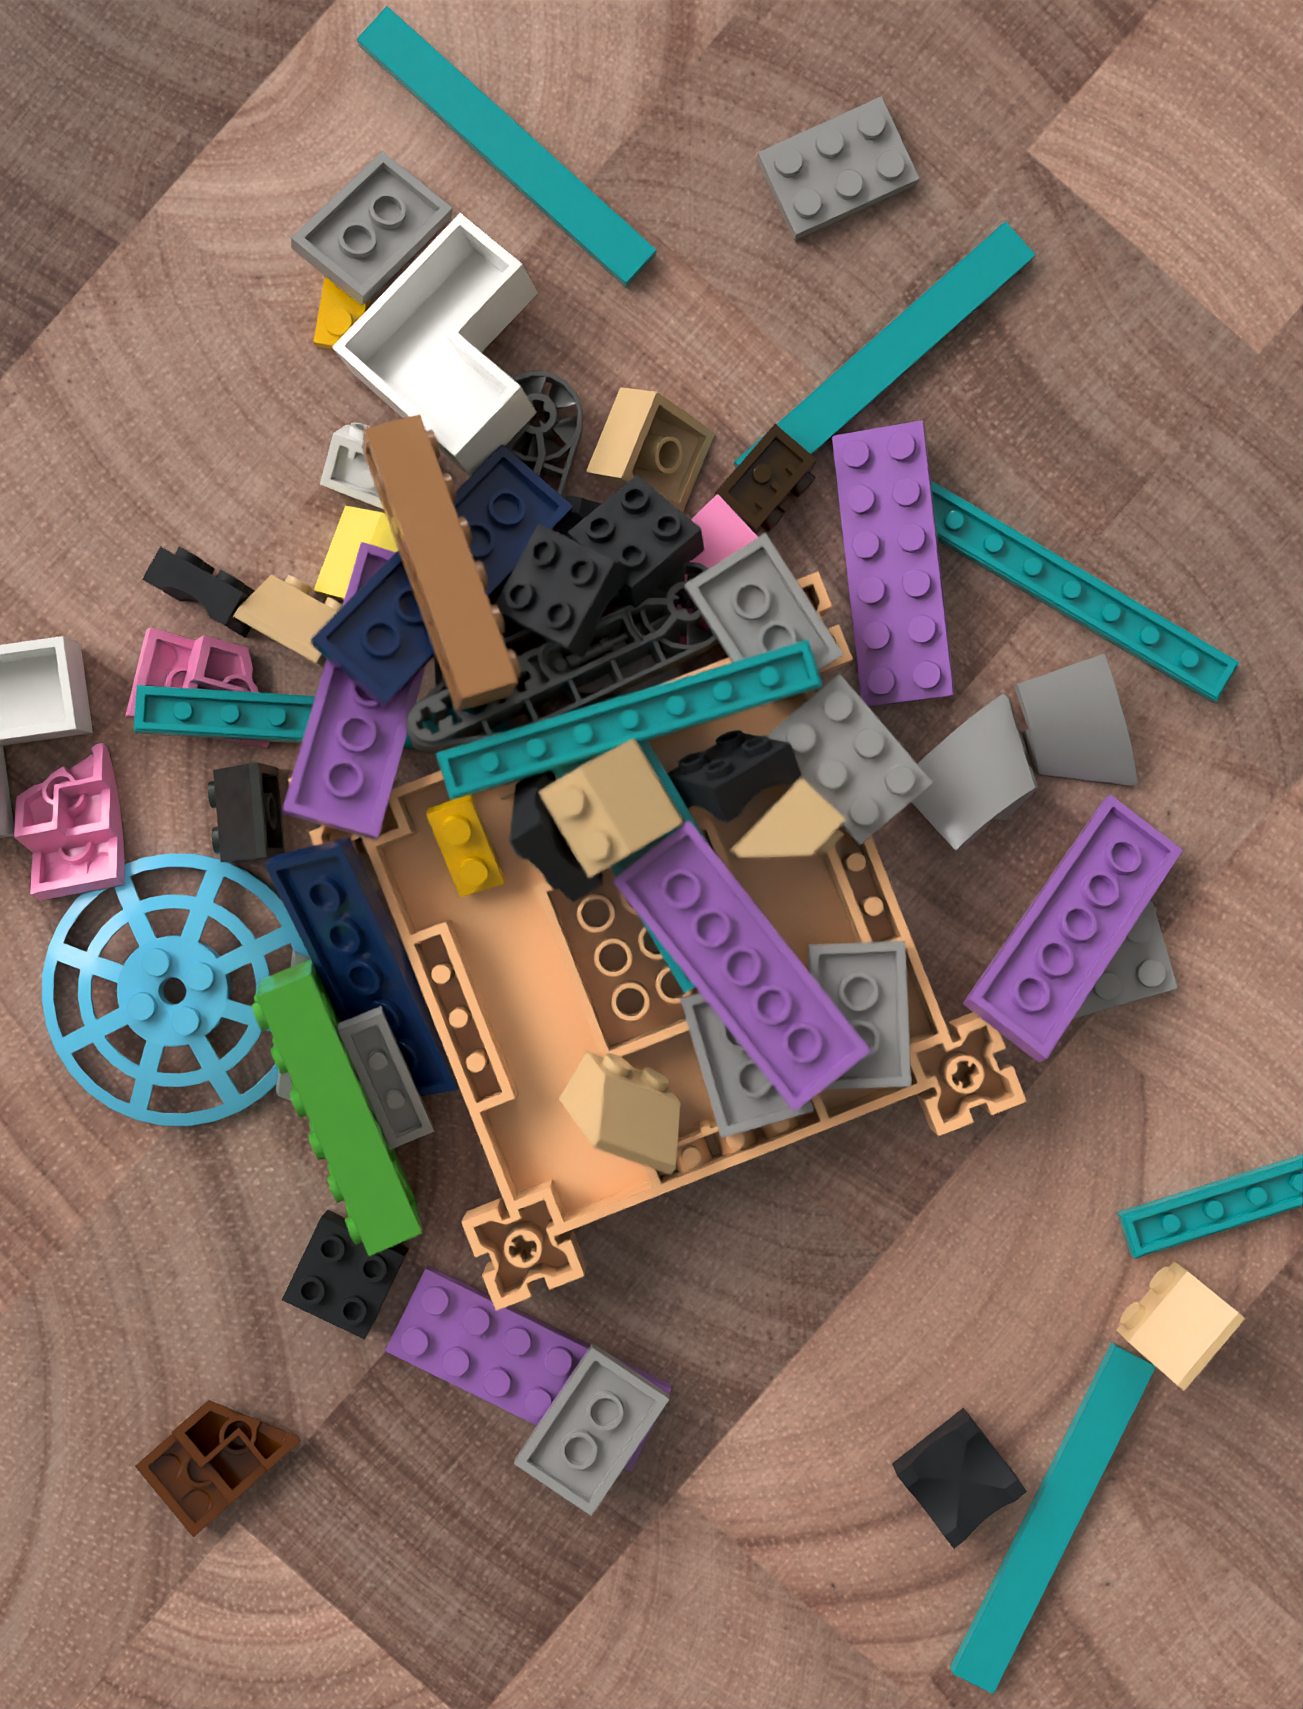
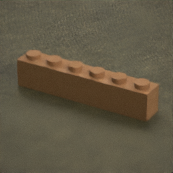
(439, 562)

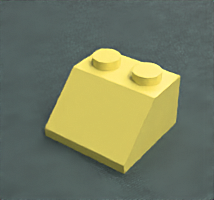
(353, 527)

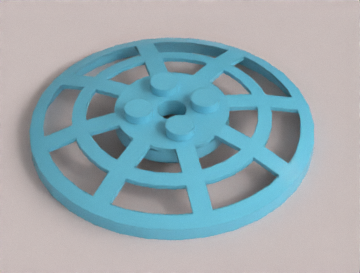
(142, 985)

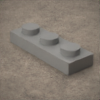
(385, 1077)

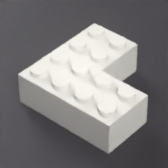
(428, 337)
(39, 700)

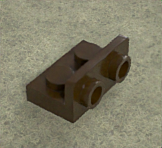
(767, 479)

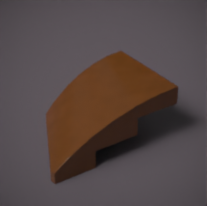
(212, 1462)

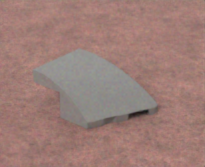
(1077, 724)
(976, 775)

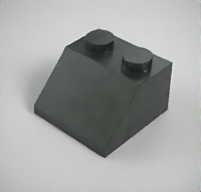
(246, 812)

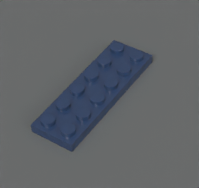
(380, 630)
(360, 952)

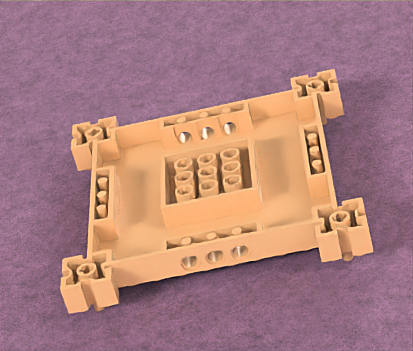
(539, 980)

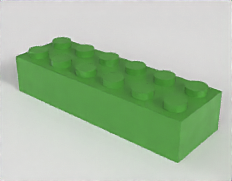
(340, 1115)

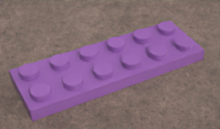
(893, 564)
(350, 740)
(1073, 928)
(741, 966)
(490, 1352)

